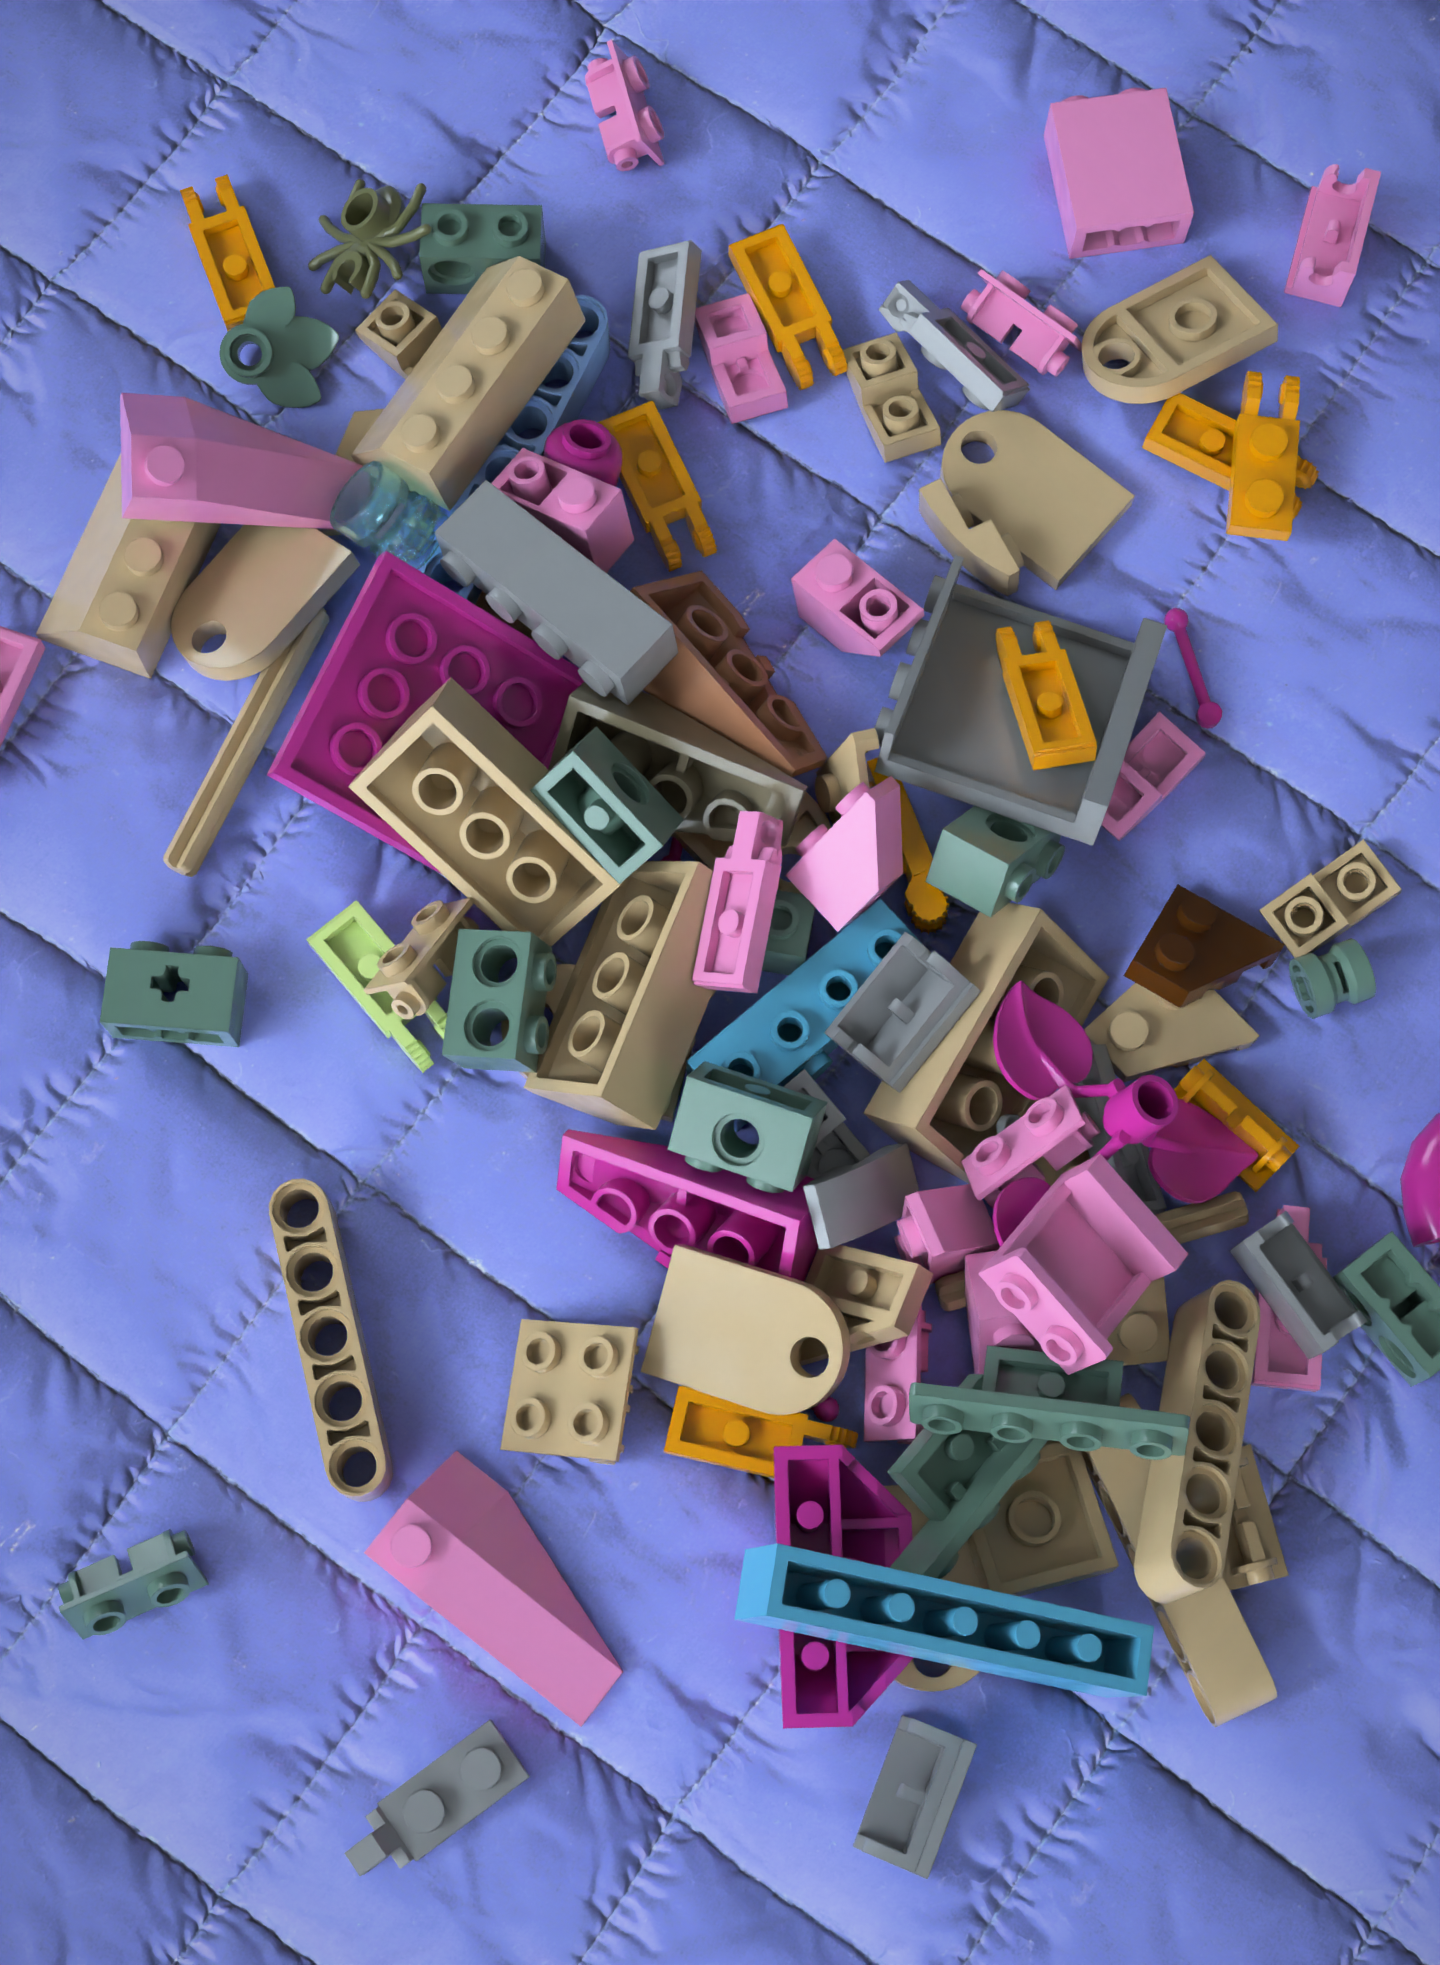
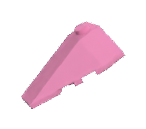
(218, 468)
(487, 1573)

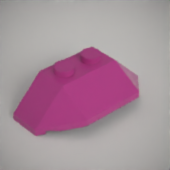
(839, 1510)

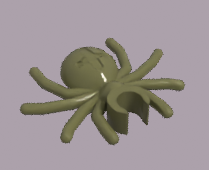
(374, 224)

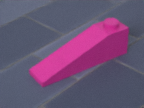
(672, 1203)

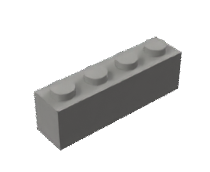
(556, 594)

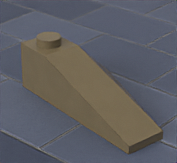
(685, 762)

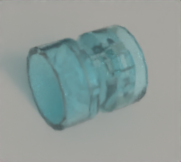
(383, 515)

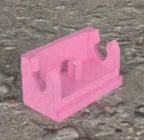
(1332, 237)

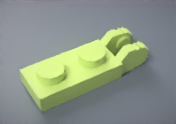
(351, 950)

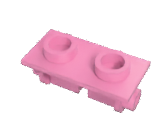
(619, 87)
(1042, 334)
(1047, 1129)
(888, 1378)

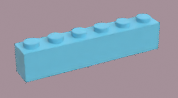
(943, 1621)

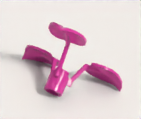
(1046, 1048)

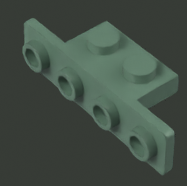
(1035, 1398)
(957, 1488)

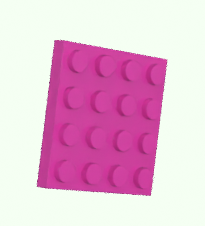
(388, 661)

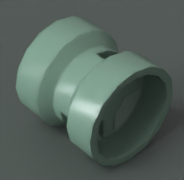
(1332, 978)

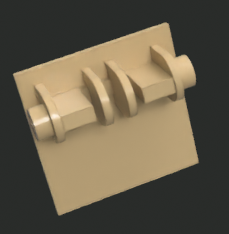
(570, 1390)

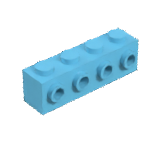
(788, 1023)

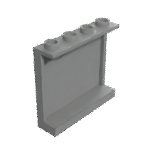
(958, 723)

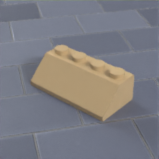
(474, 379)
(125, 584)
(465, 803)
(631, 1000)
(960, 1087)

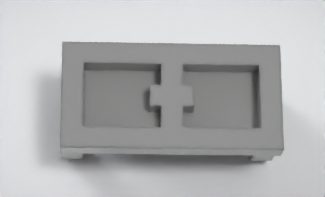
(902, 1012)
(1297, 1286)
(914, 1796)

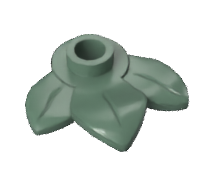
(288, 346)

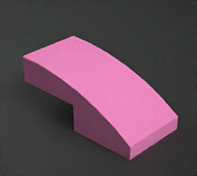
(740, 358)
(1150, 771)

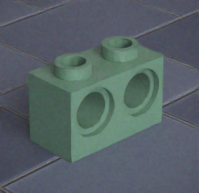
(474, 237)
(482, 1001)
(1398, 1305)

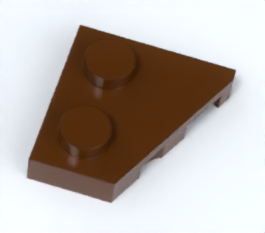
(1197, 950)

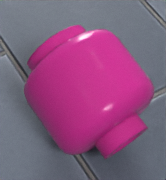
(586, 448)

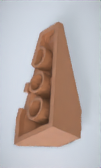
(720, 678)

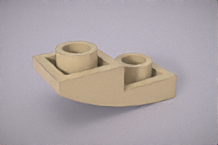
(399, 332)
(890, 397)
(985, 552)
(1330, 900)

